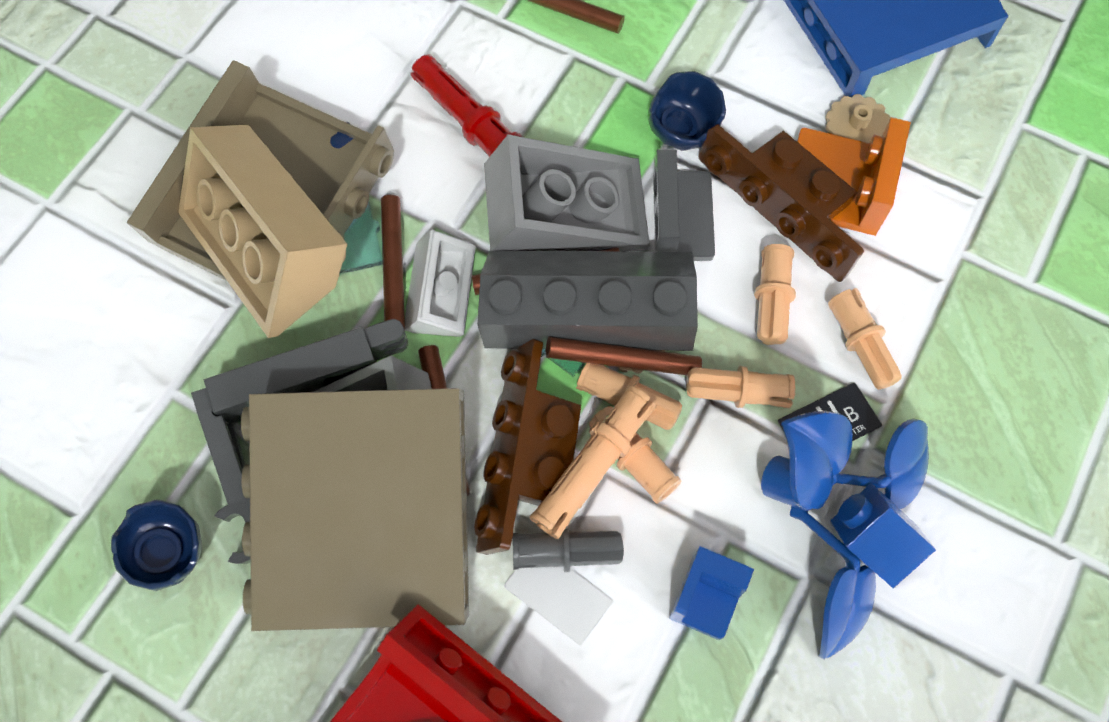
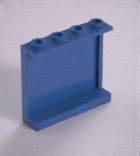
(878, 35)

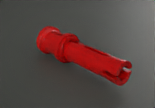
(479, 123)

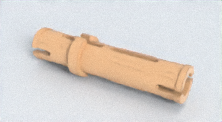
(586, 471)

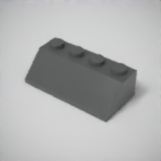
(589, 297)

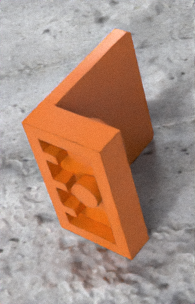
(866, 167)

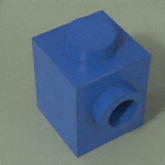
(881, 535)

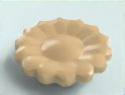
(857, 118)

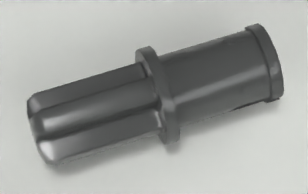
(568, 550)

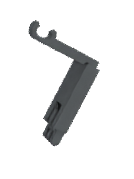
(290, 372)

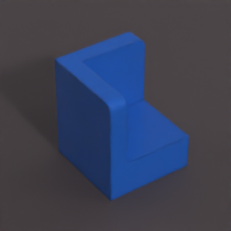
(710, 593)

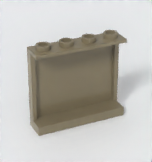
(298, 139)
(355, 508)

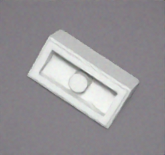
(439, 285)

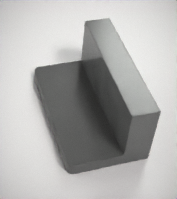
(682, 208)

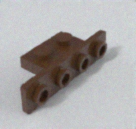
(790, 192)
(529, 451)

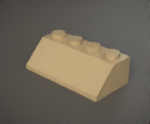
(258, 225)

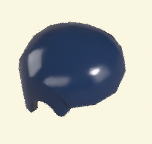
(686, 110)
(156, 545)

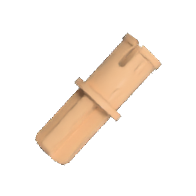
(775, 294)
(865, 338)
(611, 385)
(741, 386)
(644, 464)

